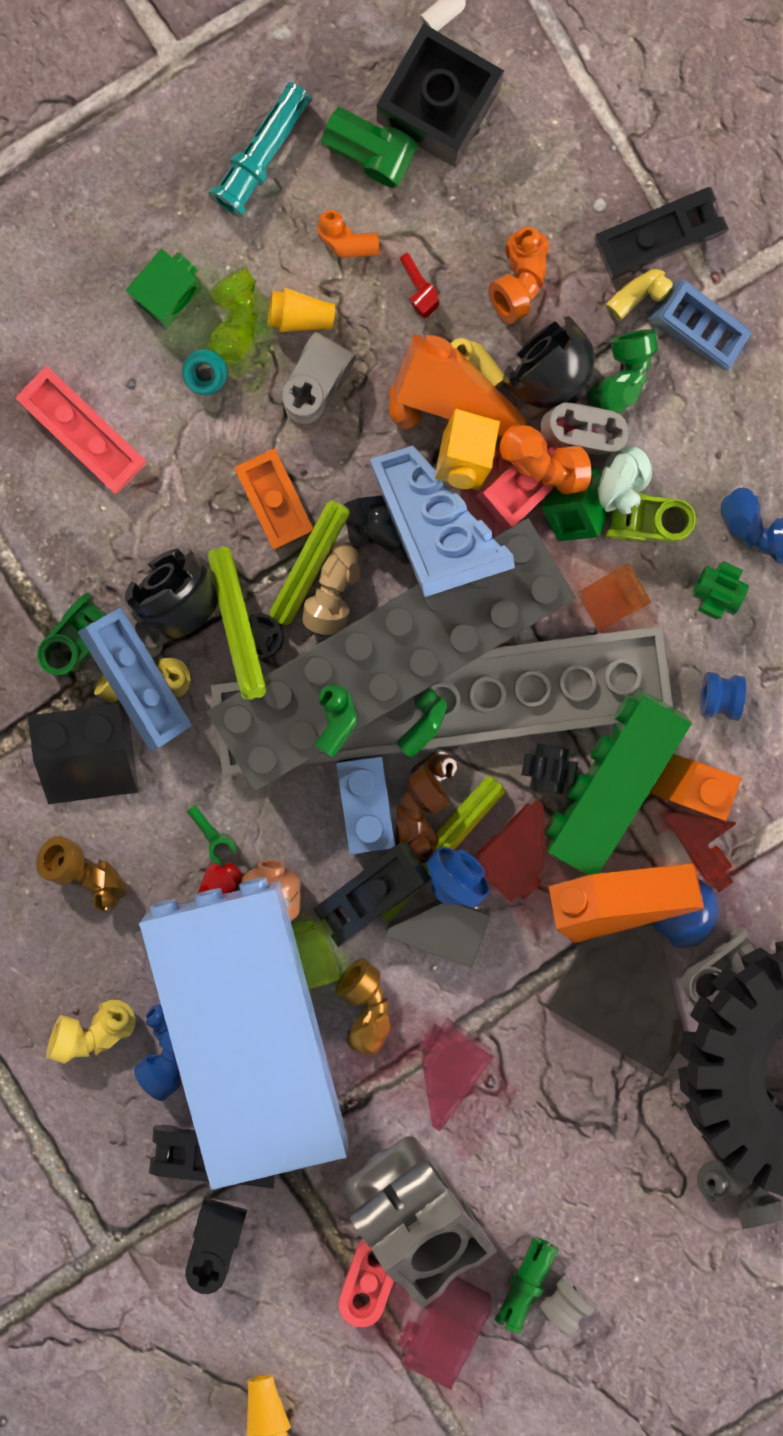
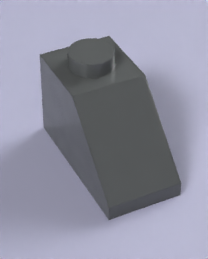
(443, 930)

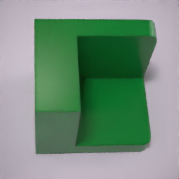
(576, 514)

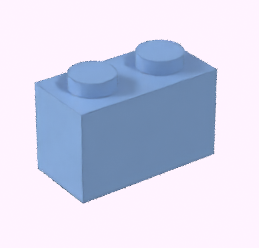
(365, 804)

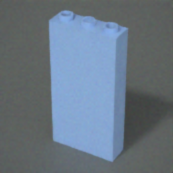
(244, 1033)

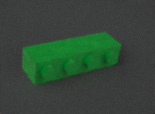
(616, 783)

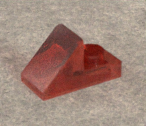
(695, 834)

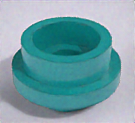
(195, 381)

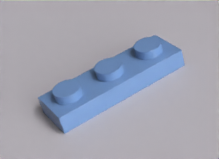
(135, 679)

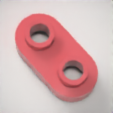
(365, 1278)

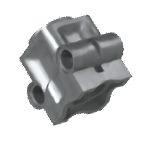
(415, 1220)

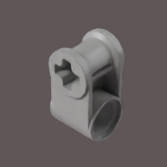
(319, 372)
(714, 961)

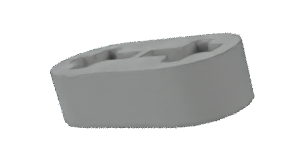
(586, 420)

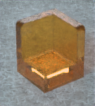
(613, 597)

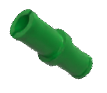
(526, 1284)

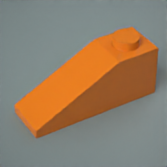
(441, 380)
(623, 900)

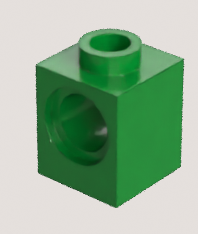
(165, 287)

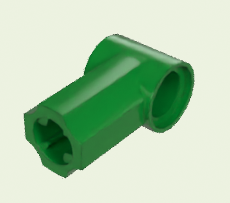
(380, 152)

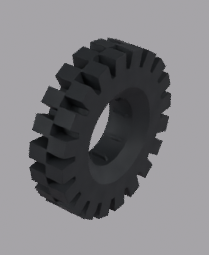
(729, 1067)

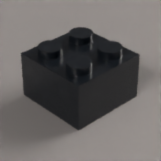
(439, 95)

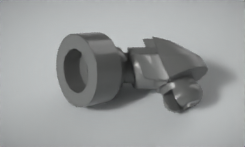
(720, 1182)

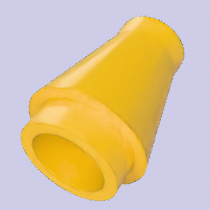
(299, 312)
(265, 1408)

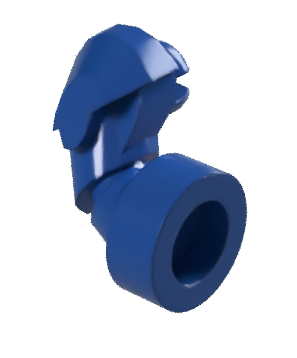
(742, 517)
(158, 1073)

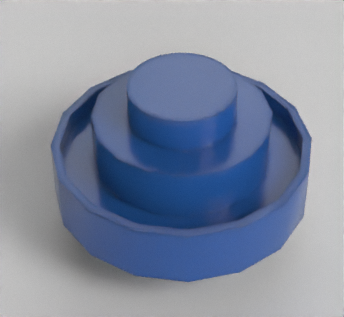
(457, 877)

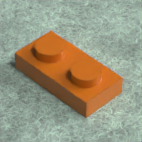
(274, 499)

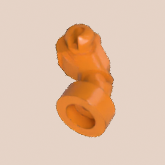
(527, 258)
(527, 450)

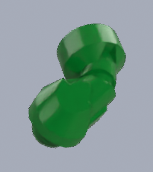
(622, 390)

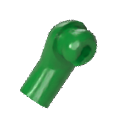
(340, 718)
(427, 726)

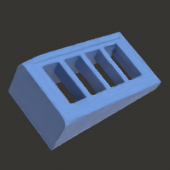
(676, 326)

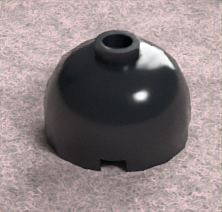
(553, 367)

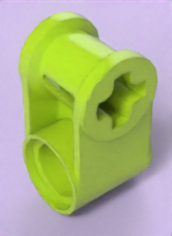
(646, 521)

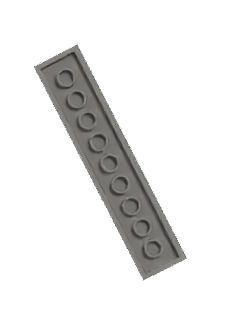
(516, 693)

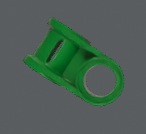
(67, 633)

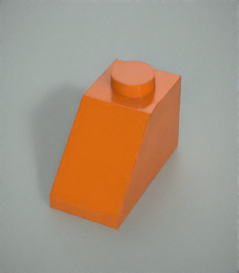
(697, 786)

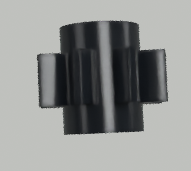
(549, 768)

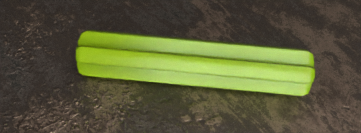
(309, 562)

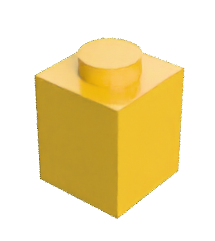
(467, 450)

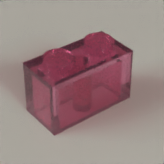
(445, 1332)

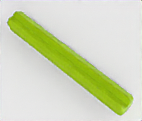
(236, 623)
(462, 822)

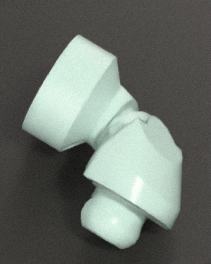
(623, 476)

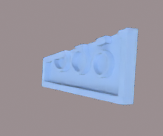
(434, 525)

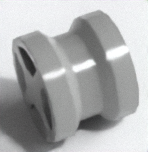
(567, 1306)

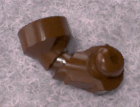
(422, 795)

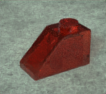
(516, 852)

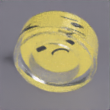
(672, 848)

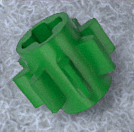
(720, 590)

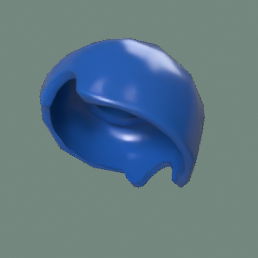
(694, 927)

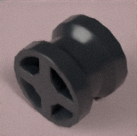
(261, 633)

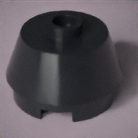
(174, 595)

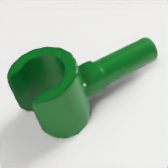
(211, 834)

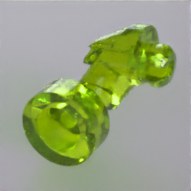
(235, 335)

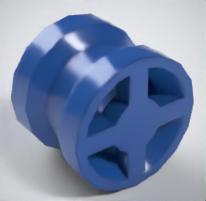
(723, 696)

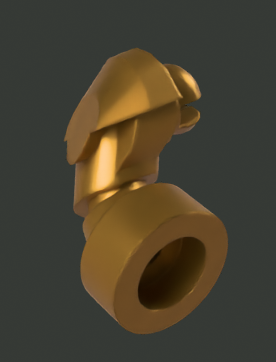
(63, 861)
(360, 986)

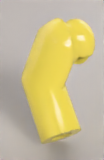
(633, 292)
(480, 358)

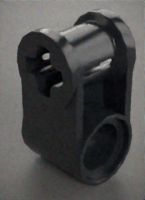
(214, 1240)

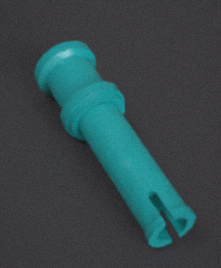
(250, 166)

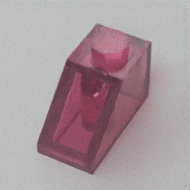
(451, 1067)

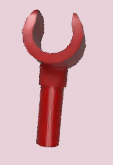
(426, 299)

